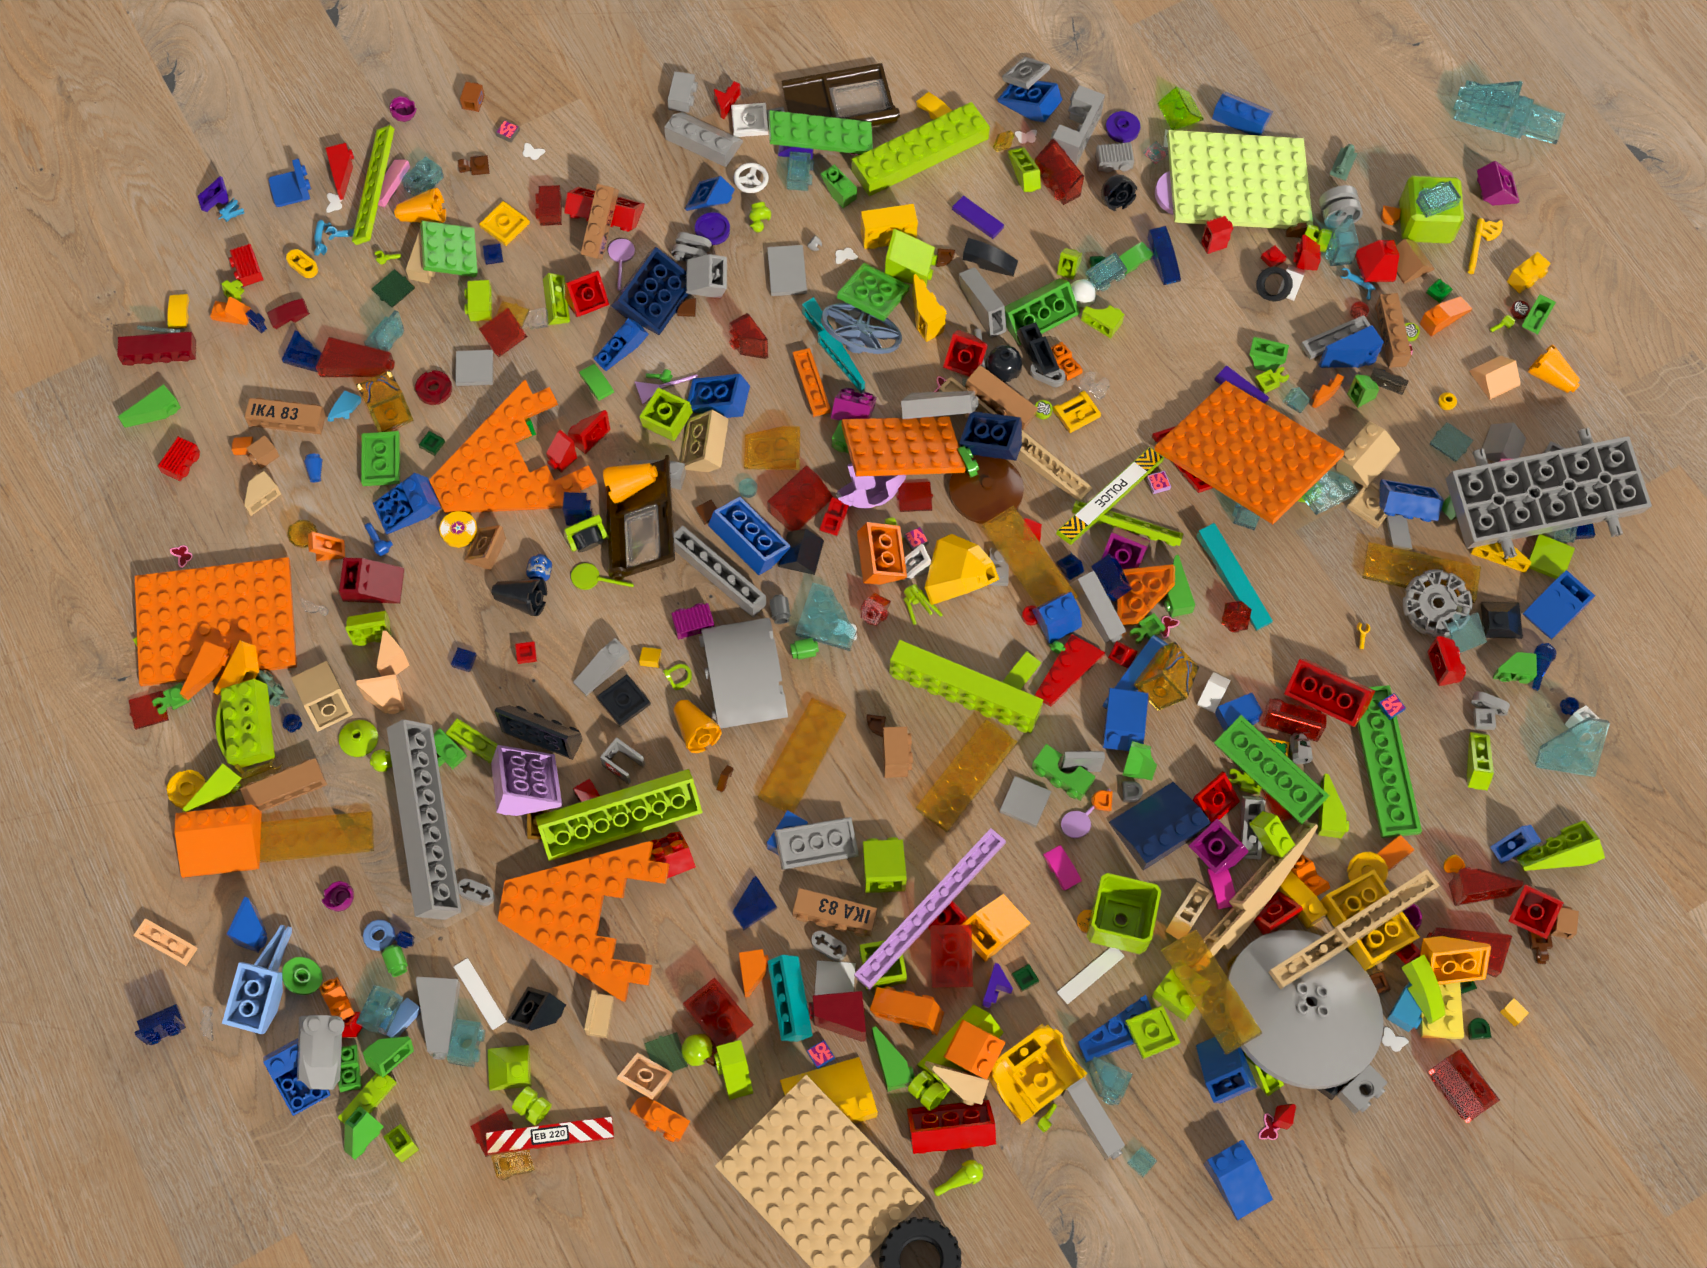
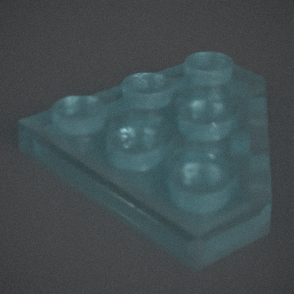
(1329, 492)
(825, 619)
(1576, 749)

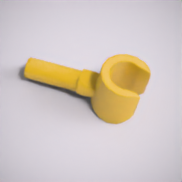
(1362, 634)

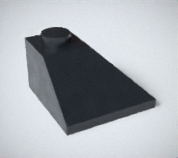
(1501, 620)
(536, 1010)

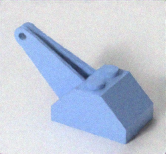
(256, 989)

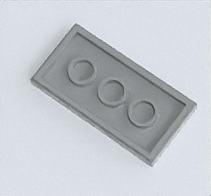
(816, 843)

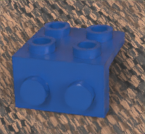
(290, 186)

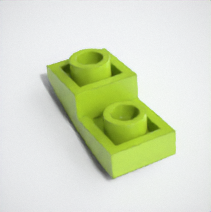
(1022, 671)

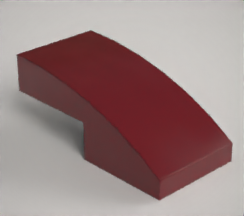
(288, 312)

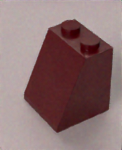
(840, 1014)

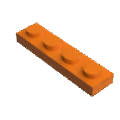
(811, 382)

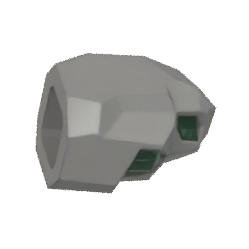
(1300, 749)

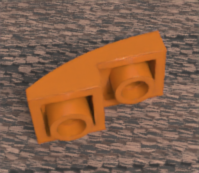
(1065, 361)
(1326, 392)
(1396, 852)

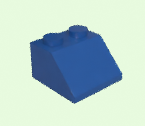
(1058, 617)

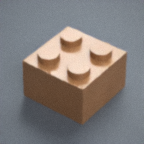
(897, 752)

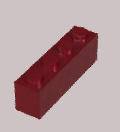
(156, 348)

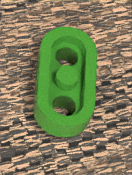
(971, 466)

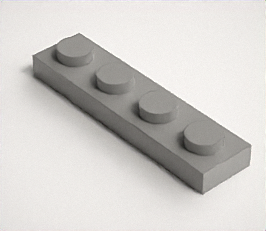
(1316, 345)

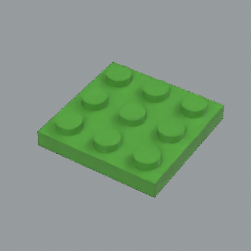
(448, 248)
(873, 292)

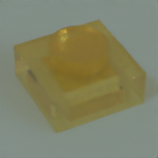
(1003, 141)

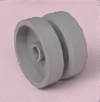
(1338, 204)

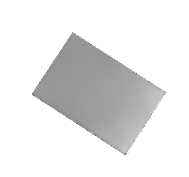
(787, 270)

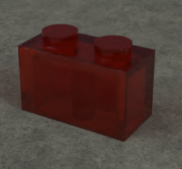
(550, 205)

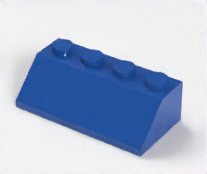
(748, 535)

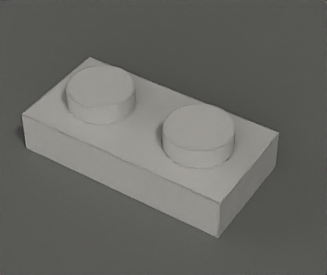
(1001, 567)

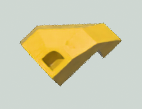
(957, 569)

